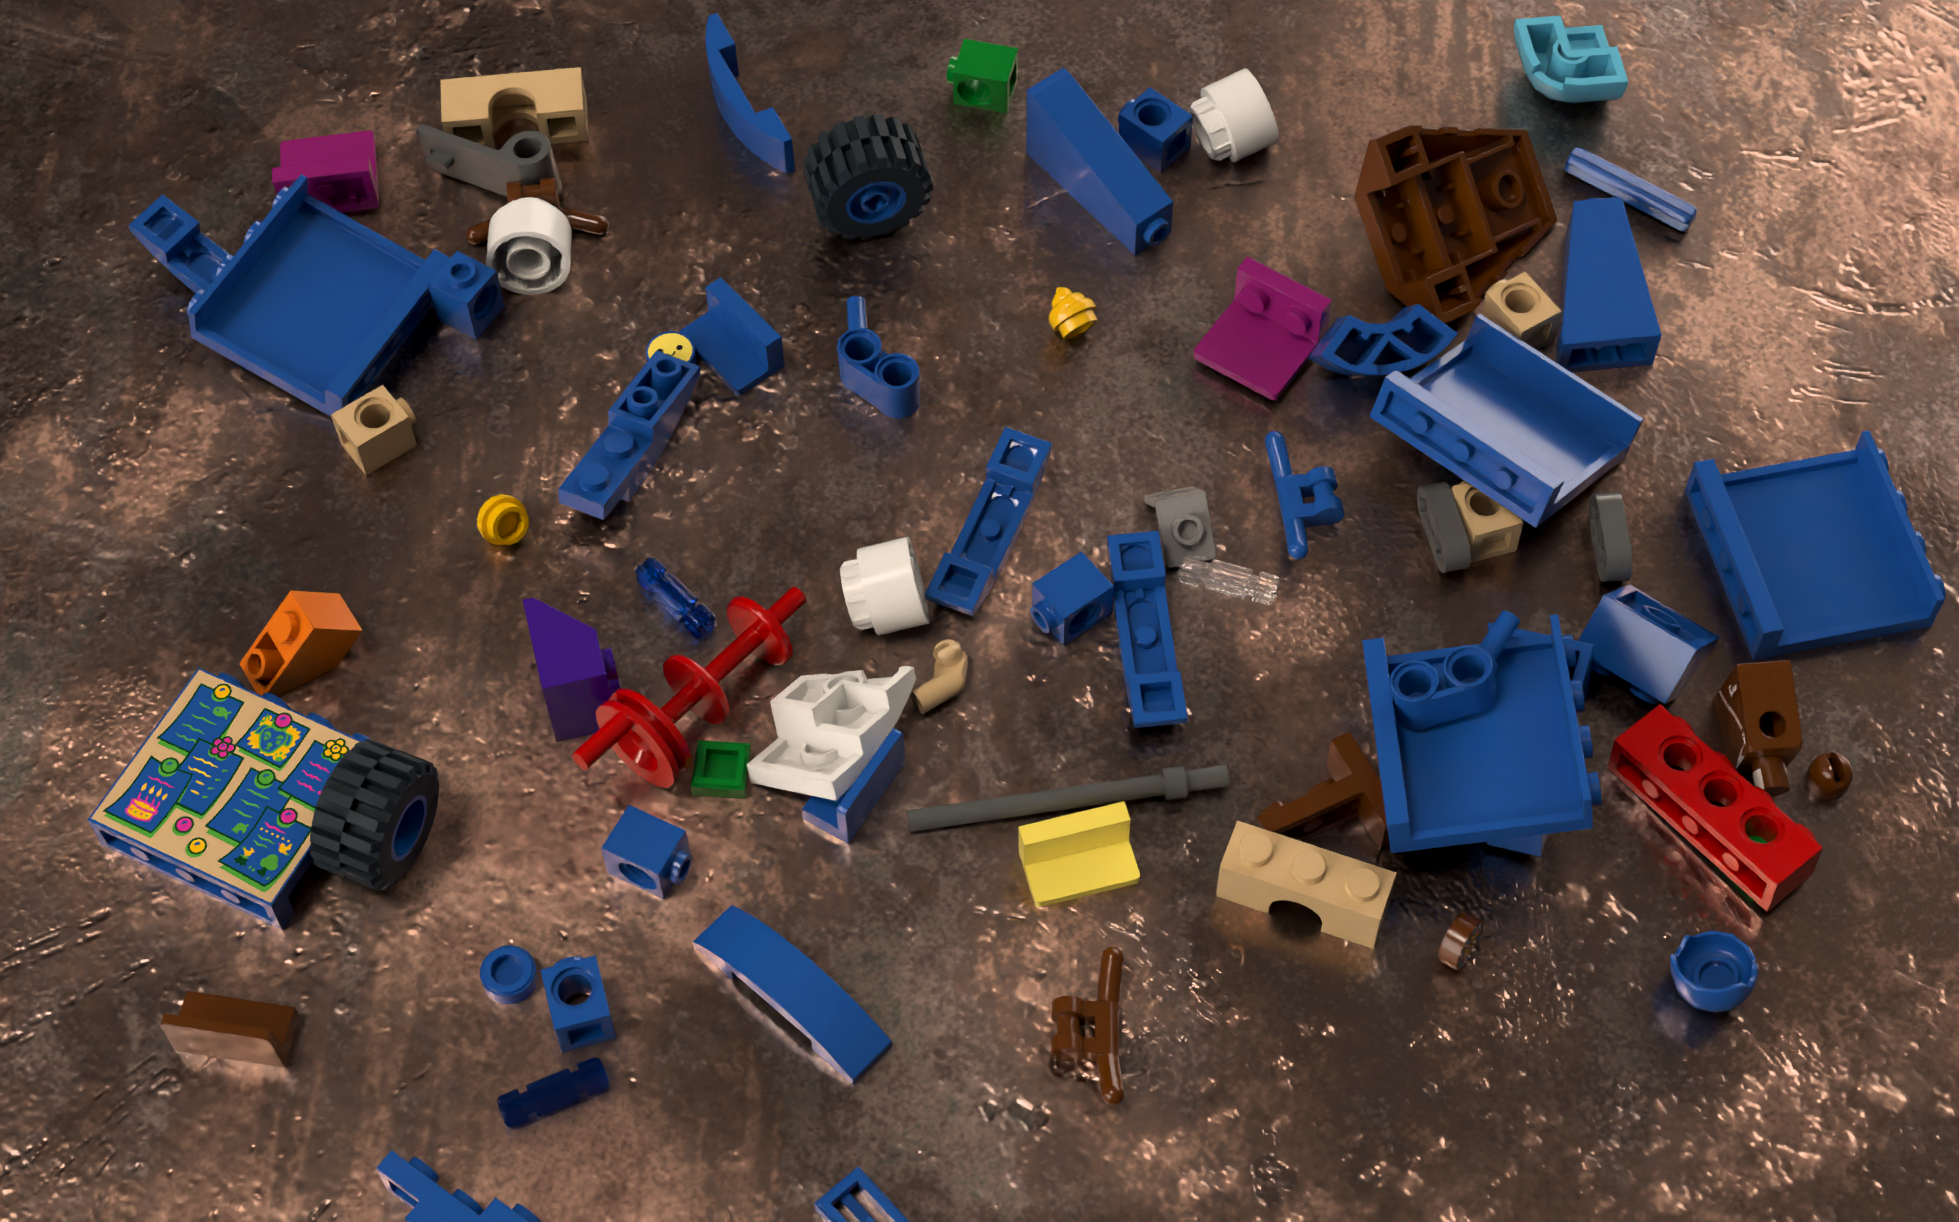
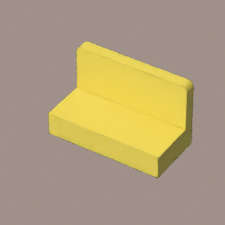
(1078, 854)

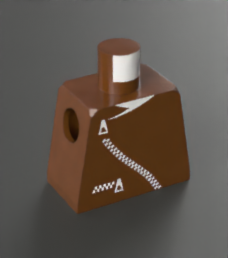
(1760, 722)

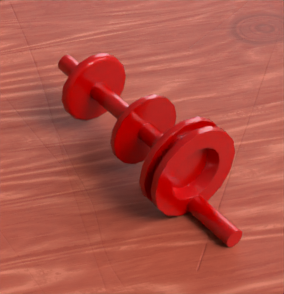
(647, 735)

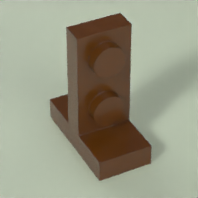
(1334, 802)

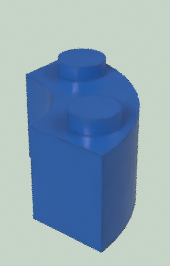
(1380, 349)

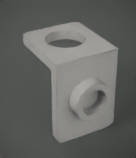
(1183, 524)

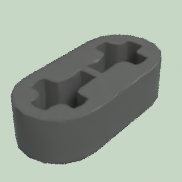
(1443, 527)
(1610, 537)

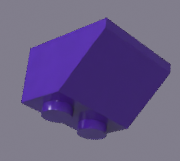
(571, 669)

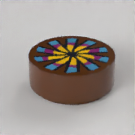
(1460, 940)

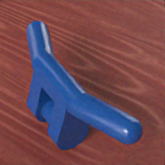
(1291, 488)

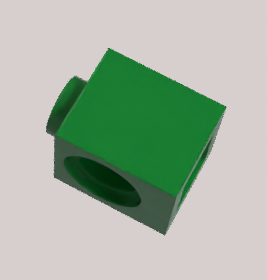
(984, 75)

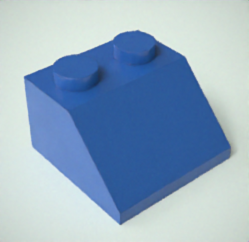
(1646, 644)

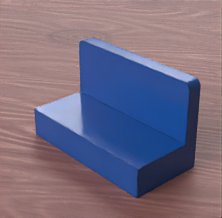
(735, 340)
(849, 812)

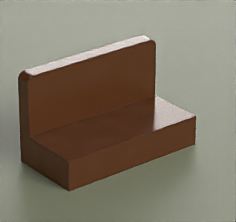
(232, 1028)

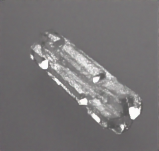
(1228, 578)

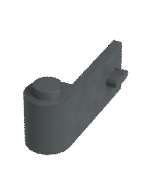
(522, 158)

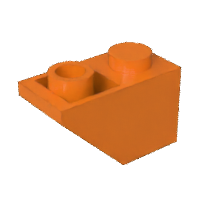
(300, 642)

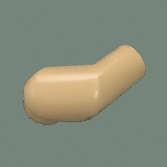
(948, 677)

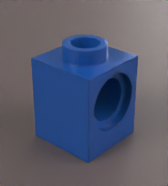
(1155, 129)
(466, 295)
(1071, 599)
(647, 852)
(582, 1023)

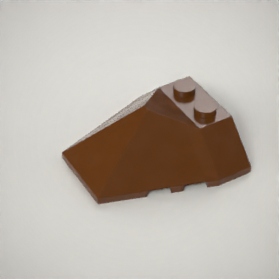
(1451, 211)

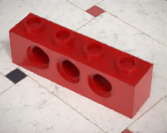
(1720, 833)

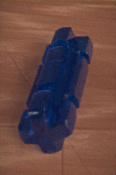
(676, 597)
(553, 1092)

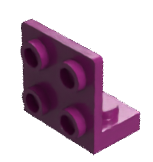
(337, 166)
(1265, 330)

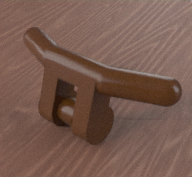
(548, 192)
(1072, 1011)

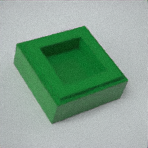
(721, 769)

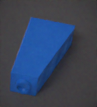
(1094, 163)
(1604, 293)

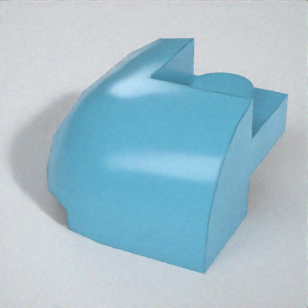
(1570, 61)

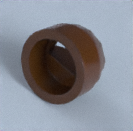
(1821, 776)

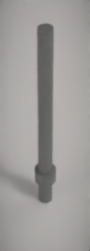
(1172, 783)

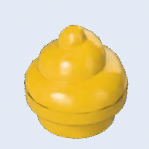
(1071, 313)
(502, 520)

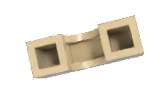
(482, 104)
(1274, 867)

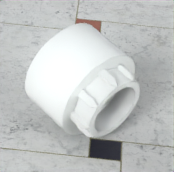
(1234, 118)
(529, 246)
(885, 588)

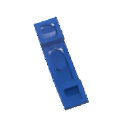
(759, 132)
(178, 243)
(993, 523)
(1145, 630)
(796, 989)

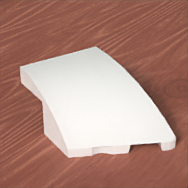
(829, 730)

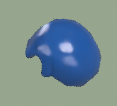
(1714, 971)

